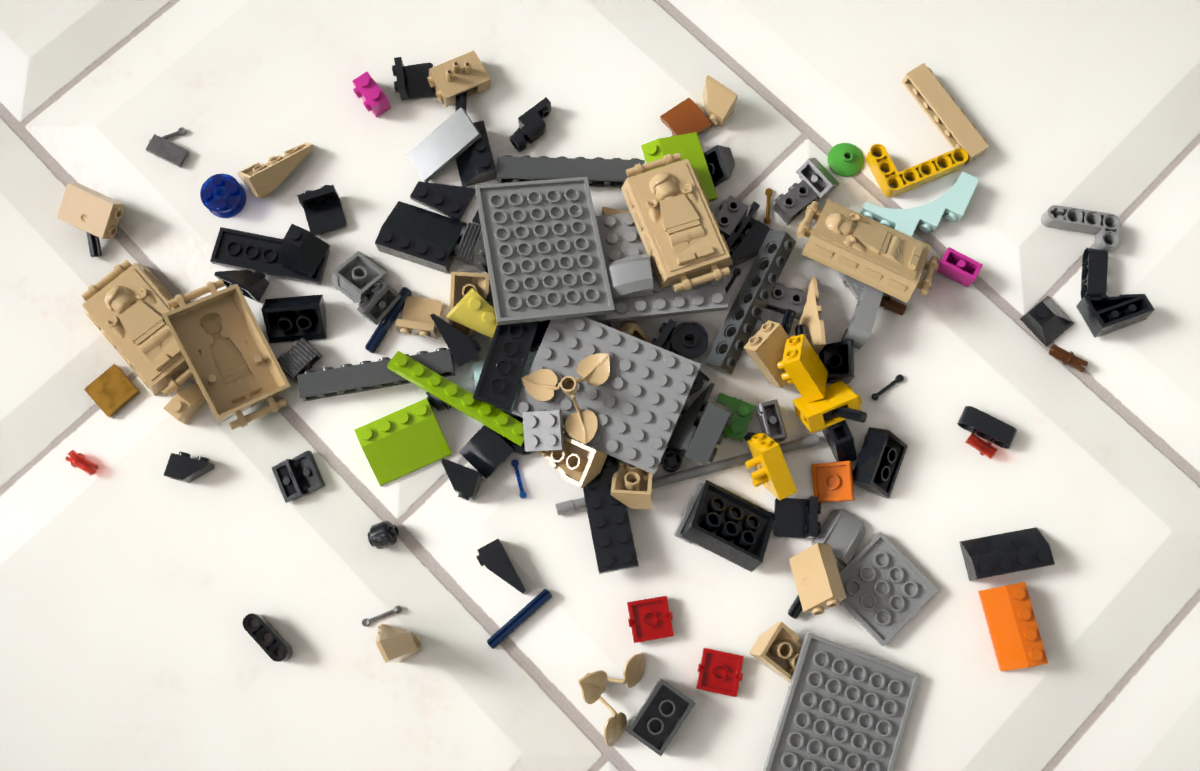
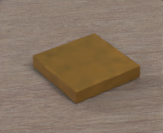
(112, 390)

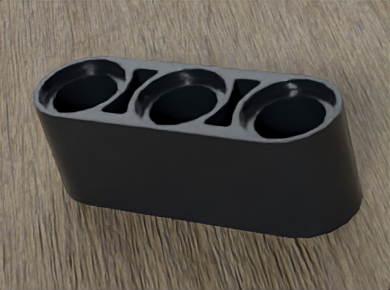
(1094, 273)
(987, 427)
(258, 635)

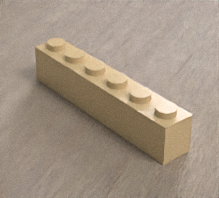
(944, 112)

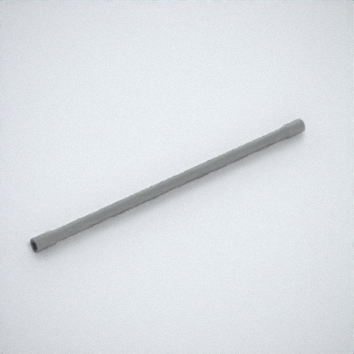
(802, 443)

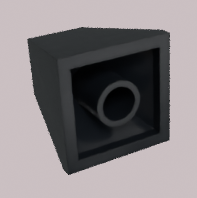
(720, 163)
(302, 251)
(250, 283)
(1047, 321)
(463, 479)

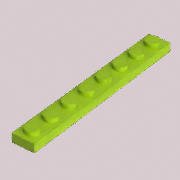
(457, 397)

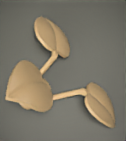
(542, 383)
(594, 685)

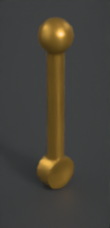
(768, 193)

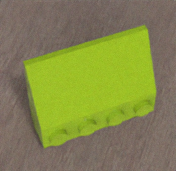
(689, 148)
(403, 442)

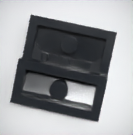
(487, 451)
(298, 476)

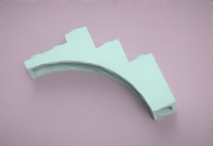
(927, 217)

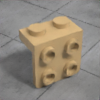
(417, 317)

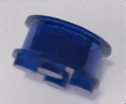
(223, 195)

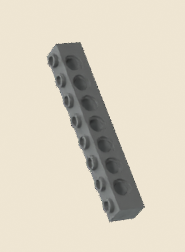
(750, 301)

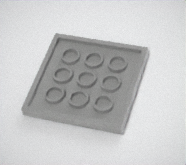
(884, 588)

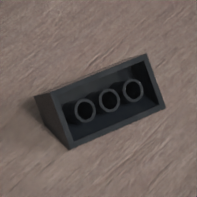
(1006, 553)

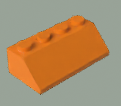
(1013, 627)

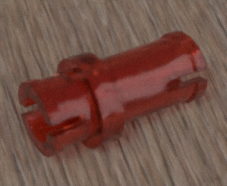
(983, 447)
(79, 460)

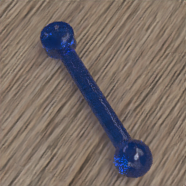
(515, 464)

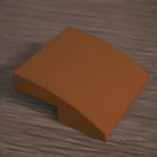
(686, 119)

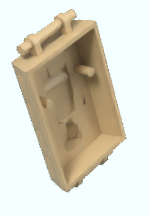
(676, 223)
(867, 250)
(129, 314)
(227, 352)

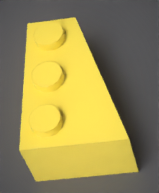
(475, 314)

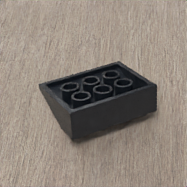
(420, 236)
(729, 526)

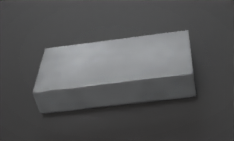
(167, 150)

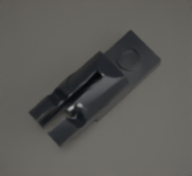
(531, 125)

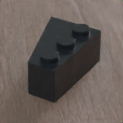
(1112, 313)

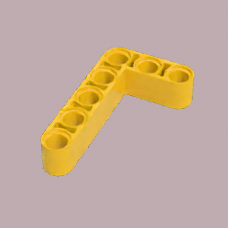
(915, 173)

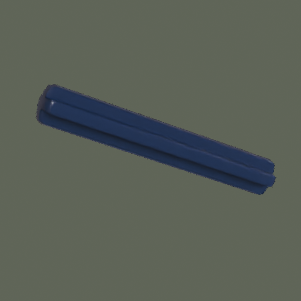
(387, 322)
(519, 618)

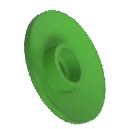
(843, 166)

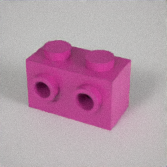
(371, 94)
(959, 267)

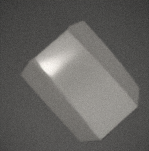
(358, 276)
(630, 277)
(843, 533)

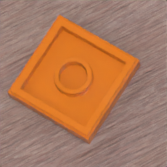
(833, 481)

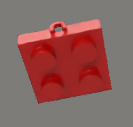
(650, 619)
(719, 672)

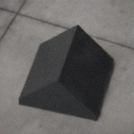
(838, 361)

